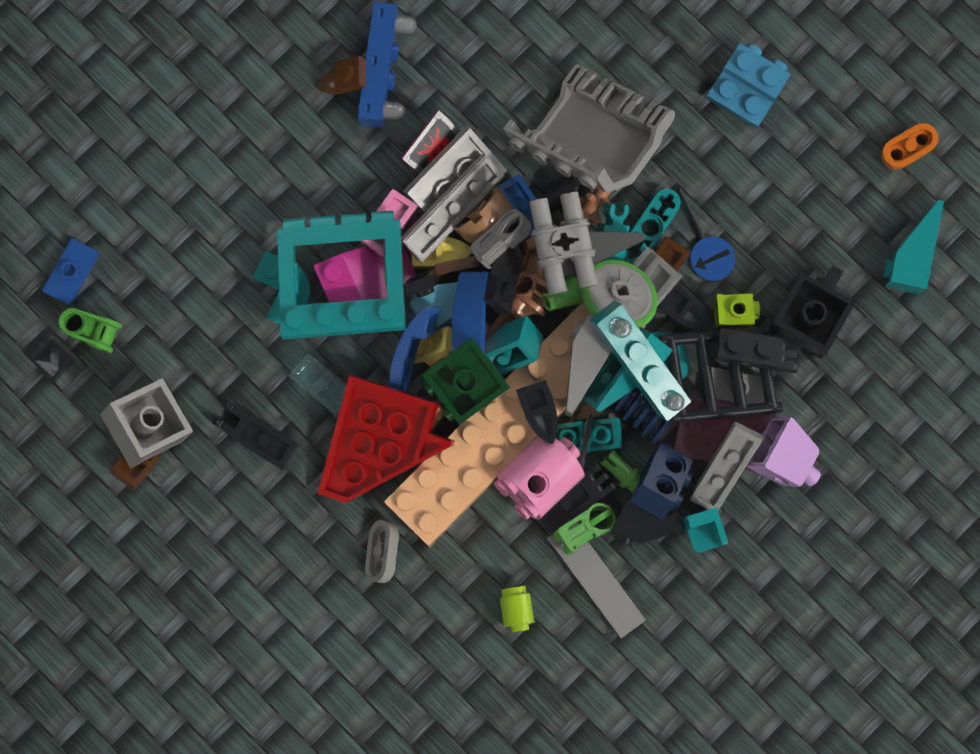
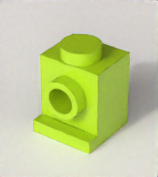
(727, 318)

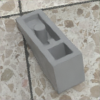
(586, 361)

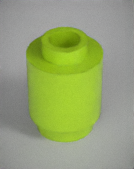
(516, 608)

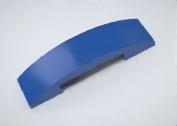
(469, 308)
(420, 327)

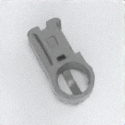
(496, 240)

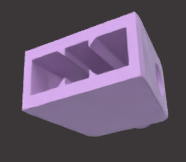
(786, 454)

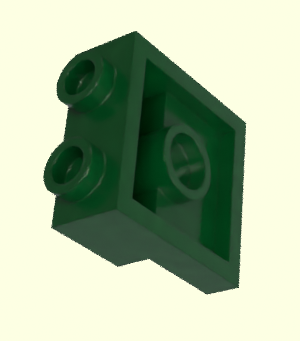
(464, 381)

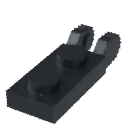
(258, 437)

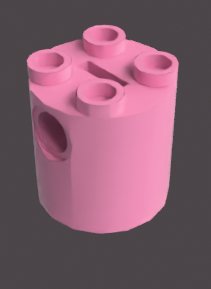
(549, 469)

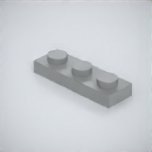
(726, 467)

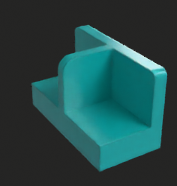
(705, 530)

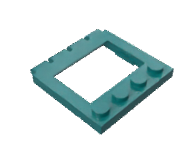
(344, 316)

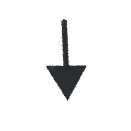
(587, 413)

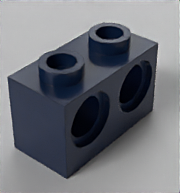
(662, 481)

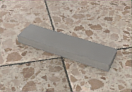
(452, 207)
(601, 587)

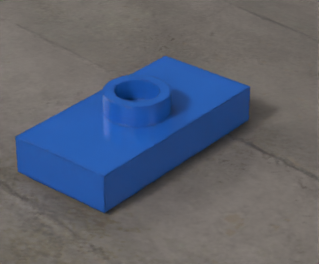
(71, 272)

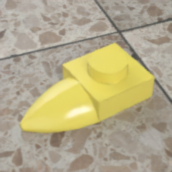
(447, 250)
(435, 347)

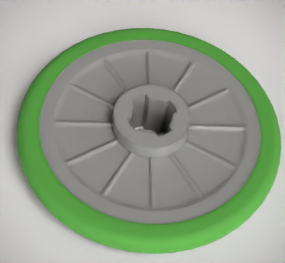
(633, 284)

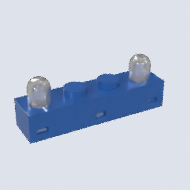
(379, 59)

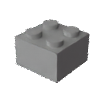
(146, 422)

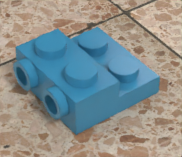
(749, 84)

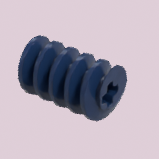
(644, 415)

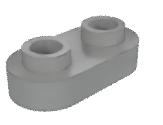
(381, 551)

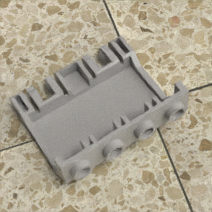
(595, 133)

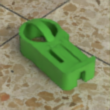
(581, 529)

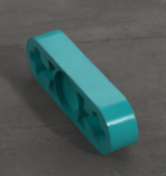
(655, 205)

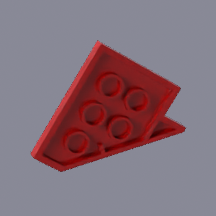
(377, 438)

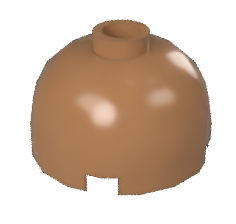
(484, 215)

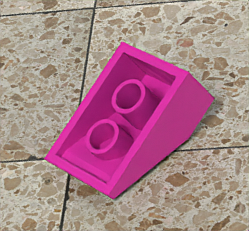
(358, 275)

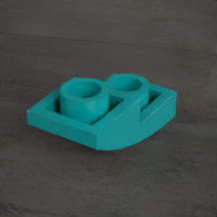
(604, 434)

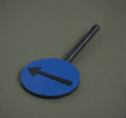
(711, 256)

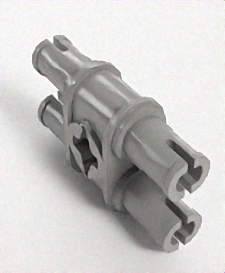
(573, 229)

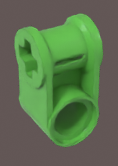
(95, 330)

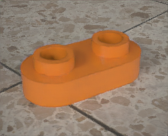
(907, 146)

